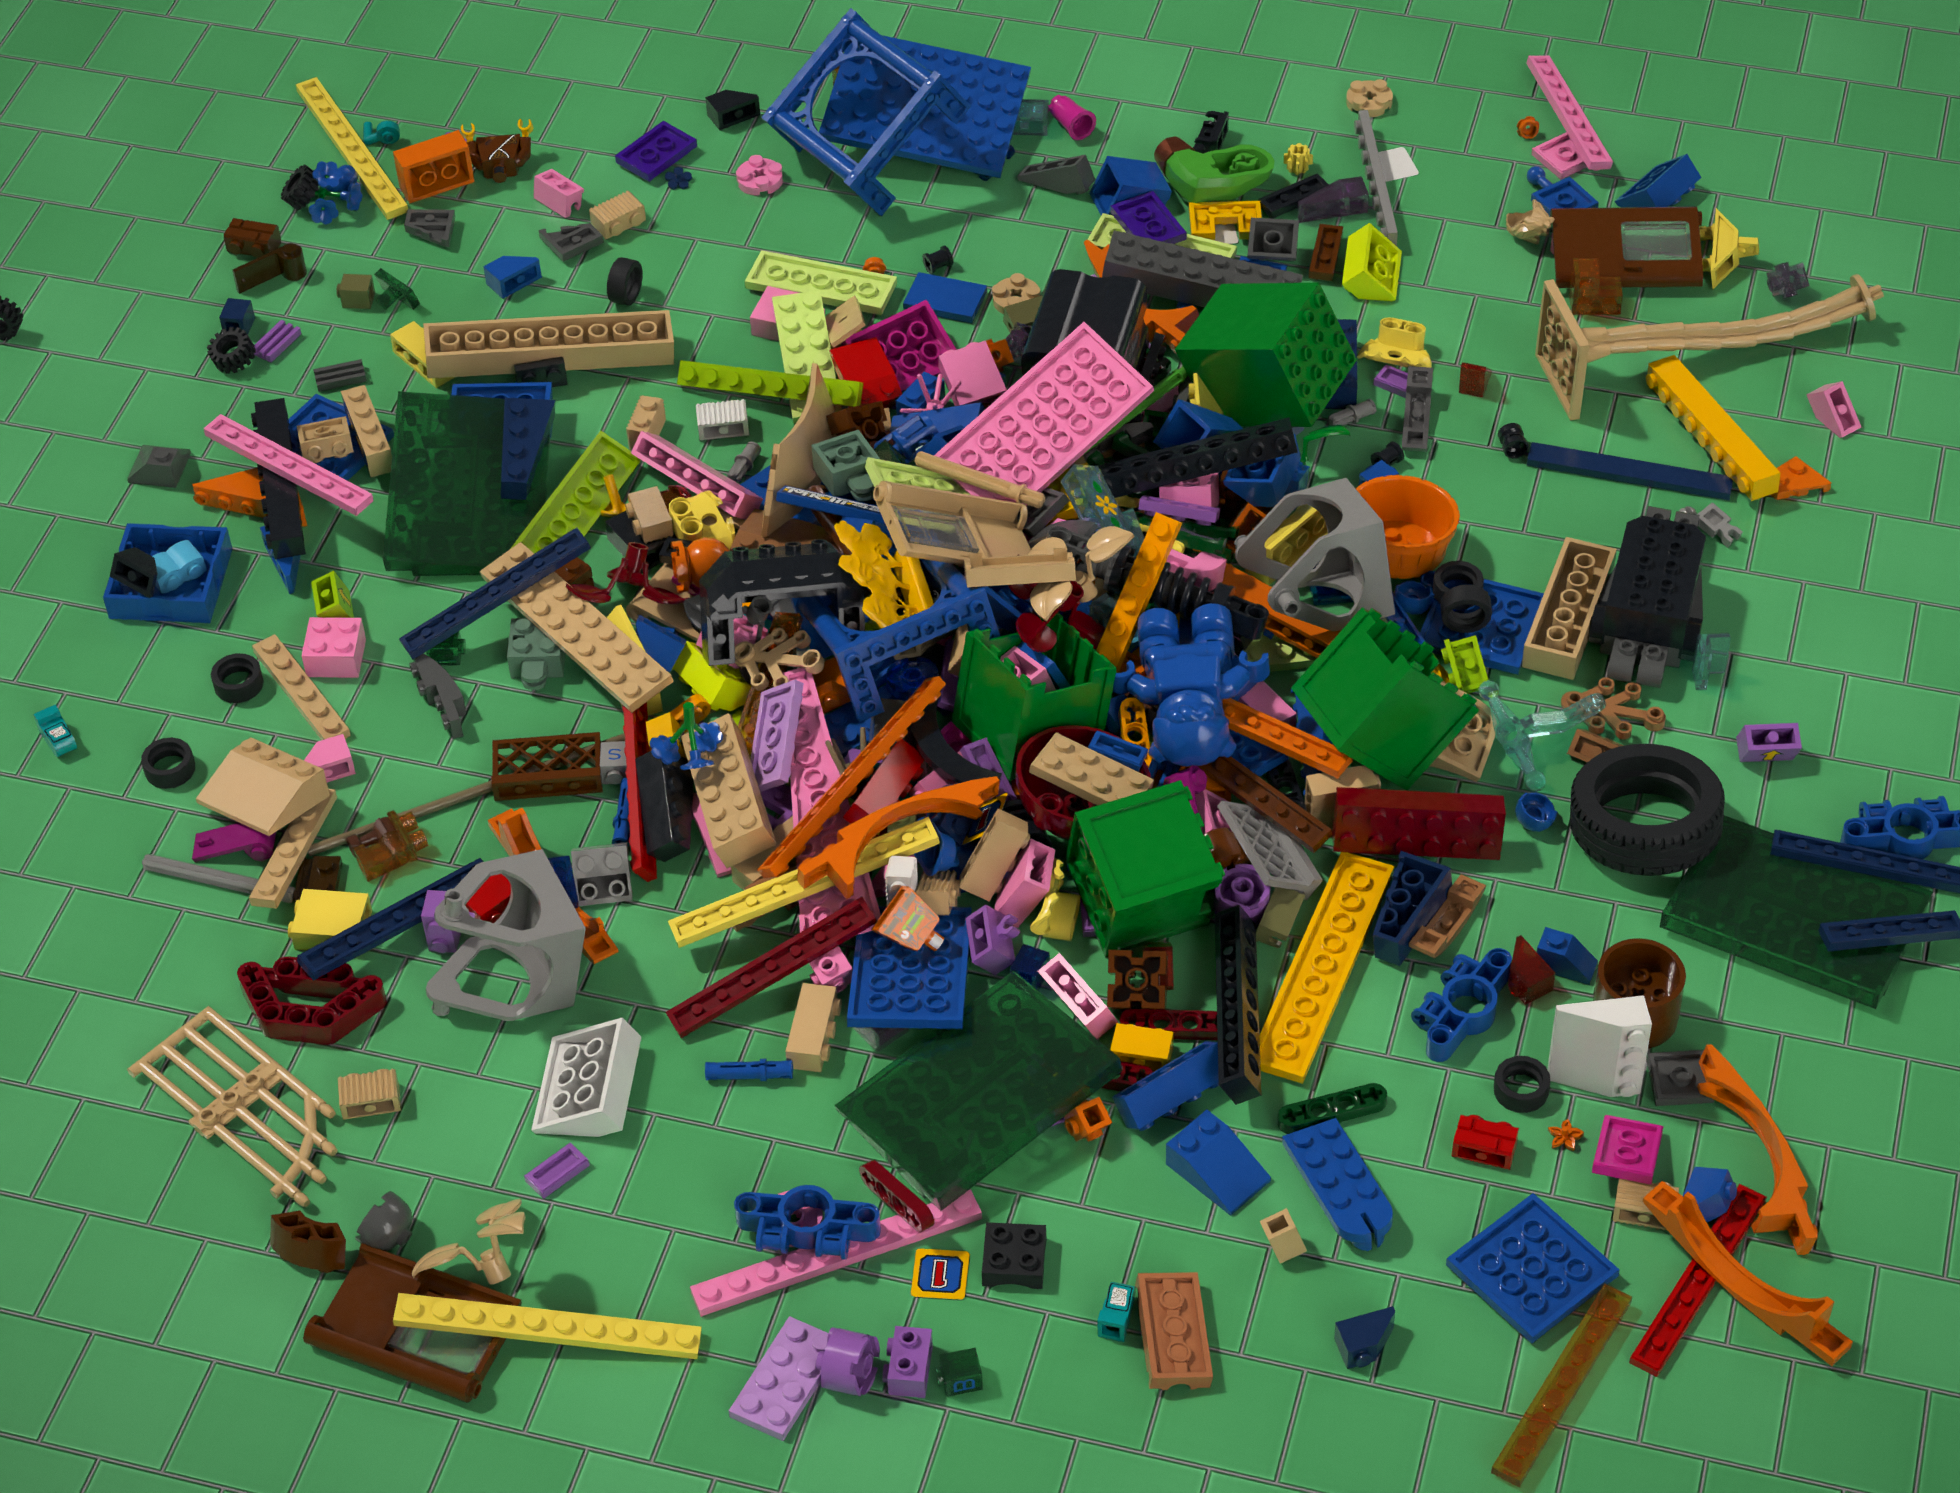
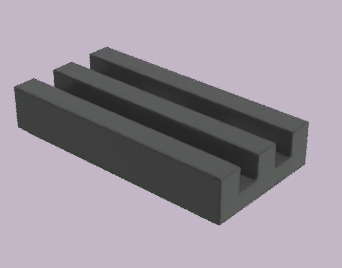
(340, 375)

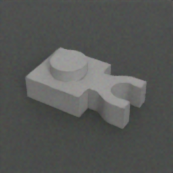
(1717, 522)

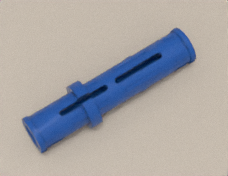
(620, 821)
(749, 1070)

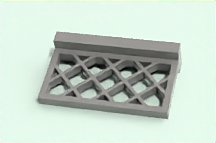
(1278, 849)

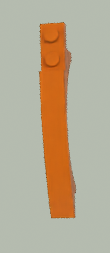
(1171, 323)
(518, 837)
(840, 859)
(1786, 1207)
(1800, 1317)

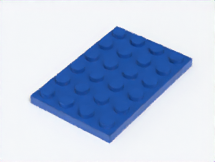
(908, 986)

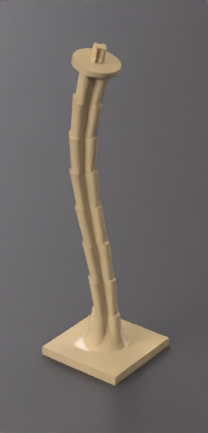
(1566, 348)

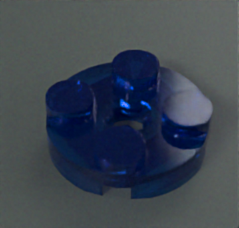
(902, 670)

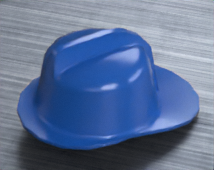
(938, 857)

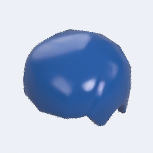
(349, 176)
(1414, 597)
(1535, 812)

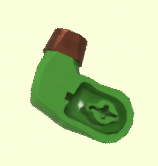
(1215, 174)

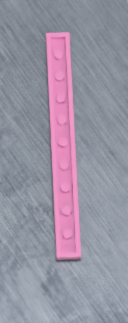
(804, 1265)

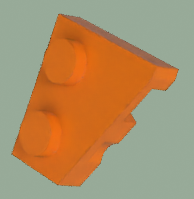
(1798, 479)

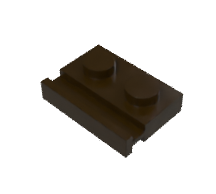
(318, 874)

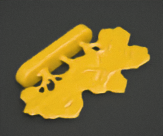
(875, 572)

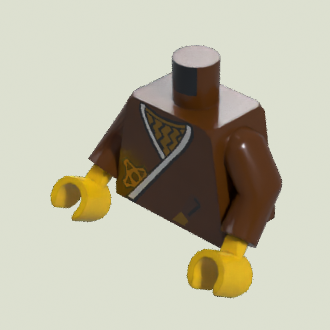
(499, 155)

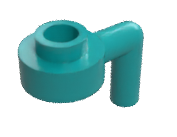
(387, 133)

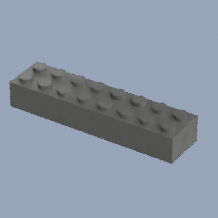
(1183, 272)

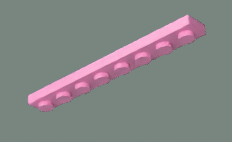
(1569, 113)
(288, 465)

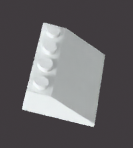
(1601, 1045)
(588, 1081)

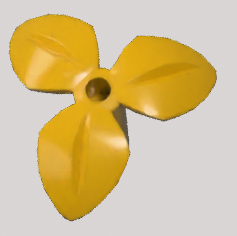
(615, 506)

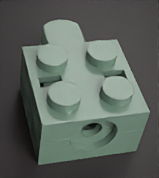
(842, 465)
(533, 655)

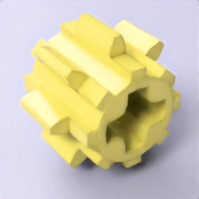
(1298, 158)

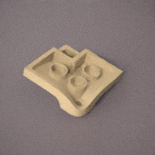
(1471, 747)

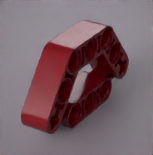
(351, 1004)

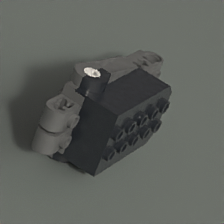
(1652, 598)

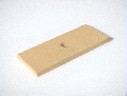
(844, 321)

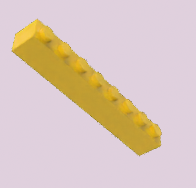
(1713, 428)

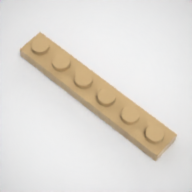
(300, 688)
(290, 854)

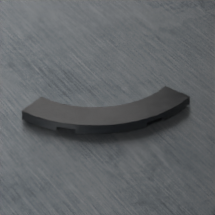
(940, 755)

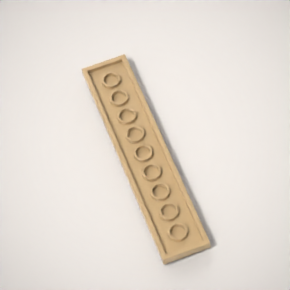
(585, 634)

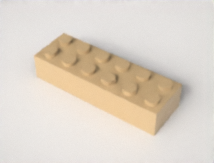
(1567, 608)
(731, 797)

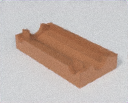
(1173, 1330)

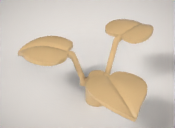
(1102, 545)
(501, 1221)

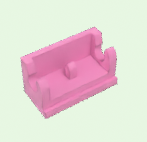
(557, 192)

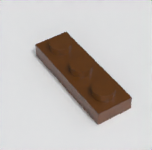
(1326, 252)

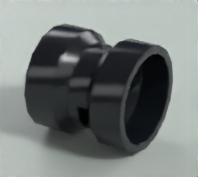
(1513, 440)

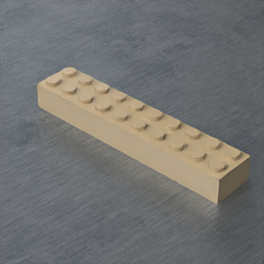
(582, 341)

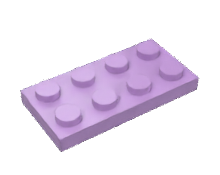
(776, 734)
(782, 1380)

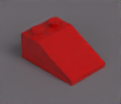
(868, 364)

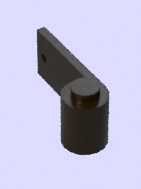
(285, 260)

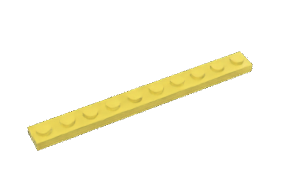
(352, 148)
(786, 889)
(547, 1326)

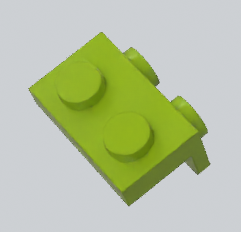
(1465, 663)

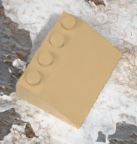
(263, 787)

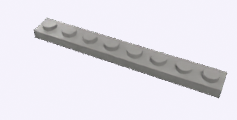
(1374, 173)

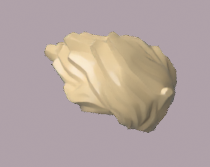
(1530, 224)

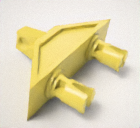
(1726, 249)

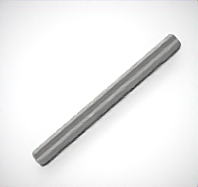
(206, 875)

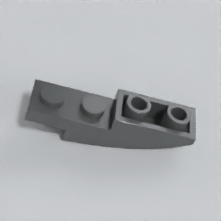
(440, 690)

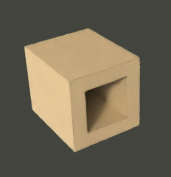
(1283, 1236)

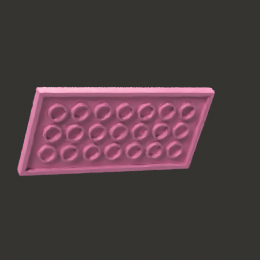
(1050, 415)

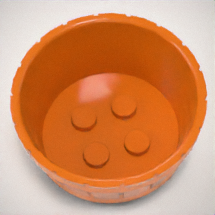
(1416, 522)

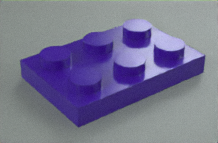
(656, 151)
(1148, 218)

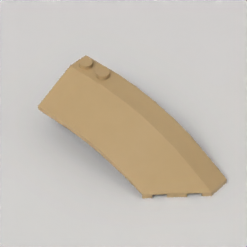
(792, 458)

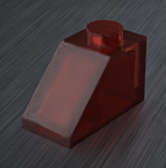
(1529, 973)

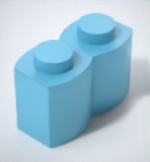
(178, 565)

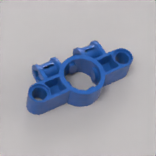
(1877, 821)
(1447, 1025)
(772, 1216)

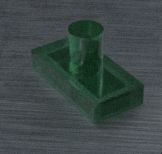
(394, 290)

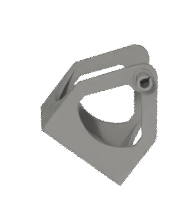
(1350, 555)
(535, 929)

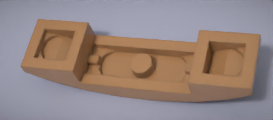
(1450, 917)

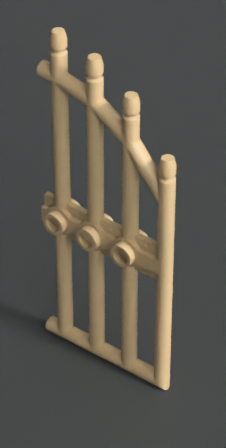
(239, 1097)

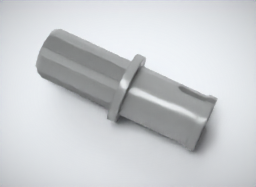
(1353, 413)
(744, 462)

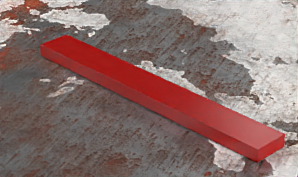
(1694, 1286)

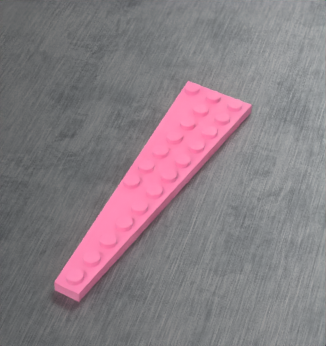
(810, 778)

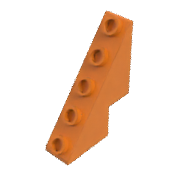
(235, 493)

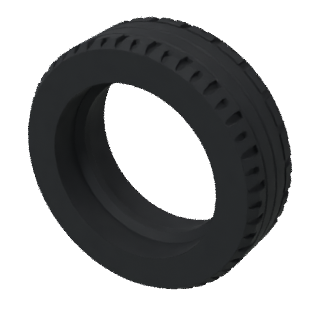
(1639, 847)

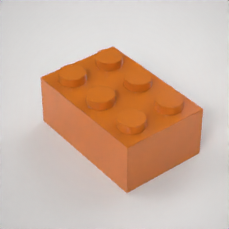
(433, 166)

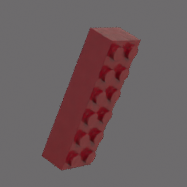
(1418, 823)

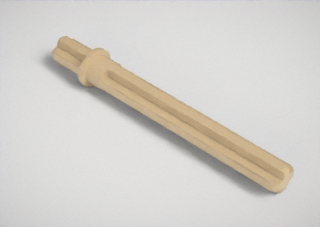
(1020, 494)

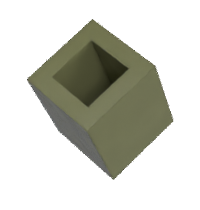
(356, 291)

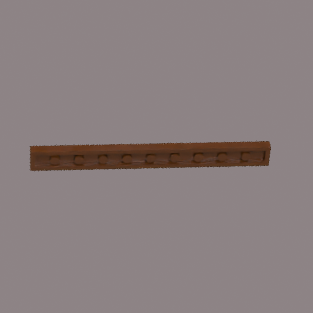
(1260, 796)

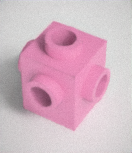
(832, 970)

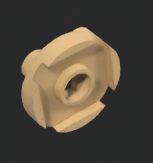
(1360, 91)
(1005, 291)

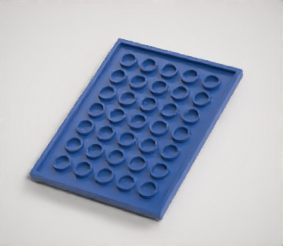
(872, 95)

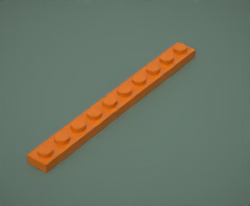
(1274, 733)
(846, 784)

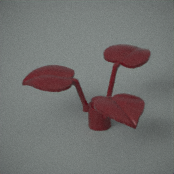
(630, 573)
(1041, 637)

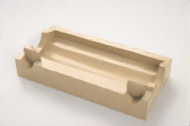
(1019, 569)

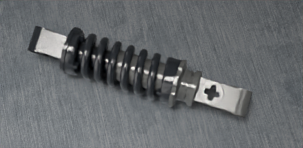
(1171, 589)

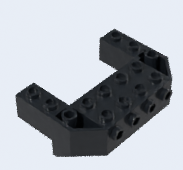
(777, 575)

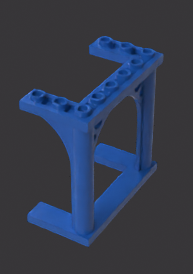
(830, 54)
(953, 609)

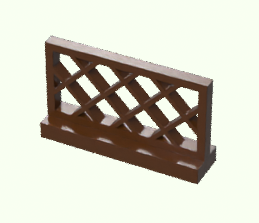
(546, 781)

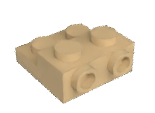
(325, 439)

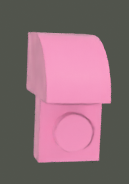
(1203, 564)

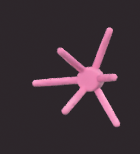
(935, 403)

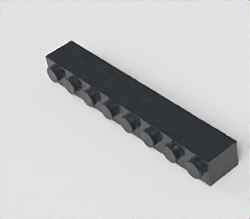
(281, 495)

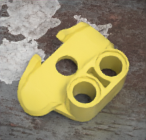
(1400, 339)
(688, 517)
(1059, 909)

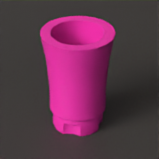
(1072, 117)

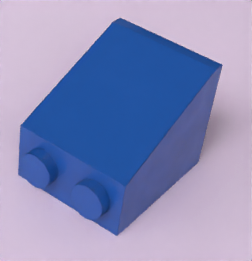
(1126, 179)
(1191, 423)

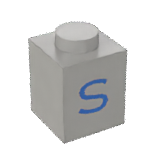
(612, 762)

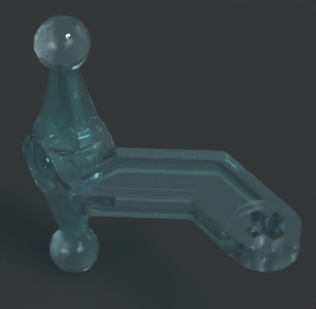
(1533, 725)

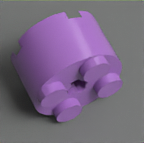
(1242, 887)
(848, 1362)

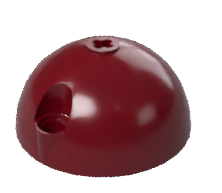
(1046, 803)

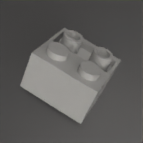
(602, 874)

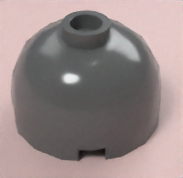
(387, 1224)

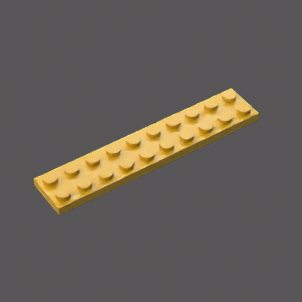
(1322, 965)

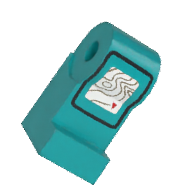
(55, 731)
(1116, 1311)

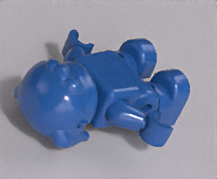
(1189, 683)

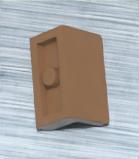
(1589, 745)

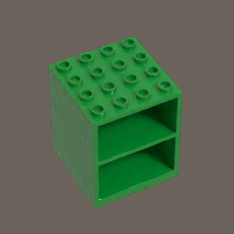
(1268, 352)

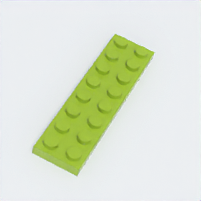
(581, 493)

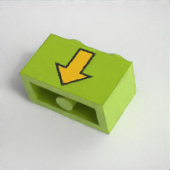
(331, 597)

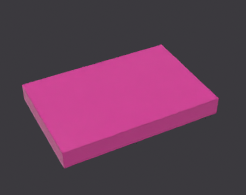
(1627, 1149)

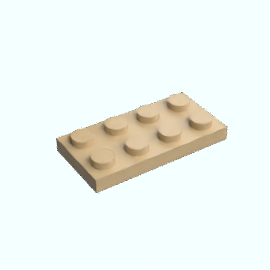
(1087, 772)

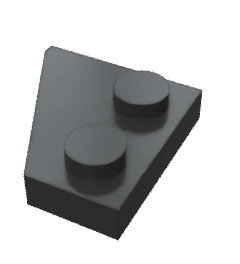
(431, 225)
(572, 240)

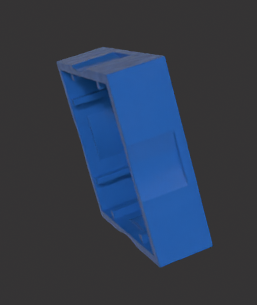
(192, 600)

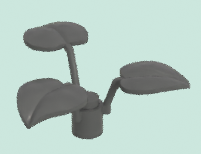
(756, 613)

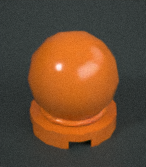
(694, 561)

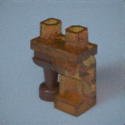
(390, 845)

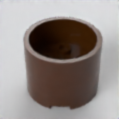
(1649, 971)

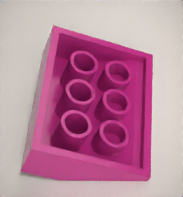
(910, 342)

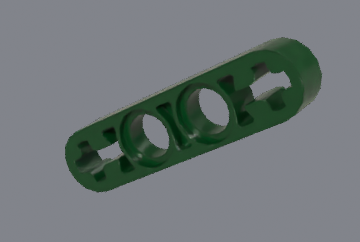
(1330, 1105)

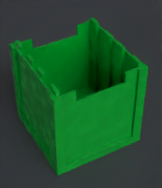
(1381, 700)
(1011, 710)
(1143, 867)

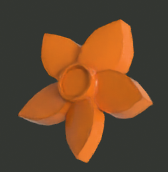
(1565, 1135)

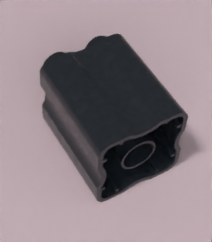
(1106, 304)

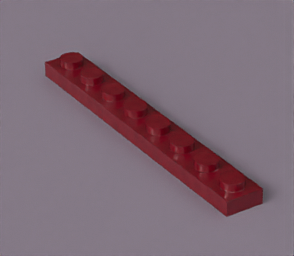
(771, 967)

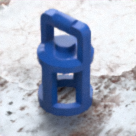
(903, 444)

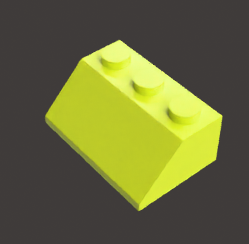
(1371, 265)
(718, 684)

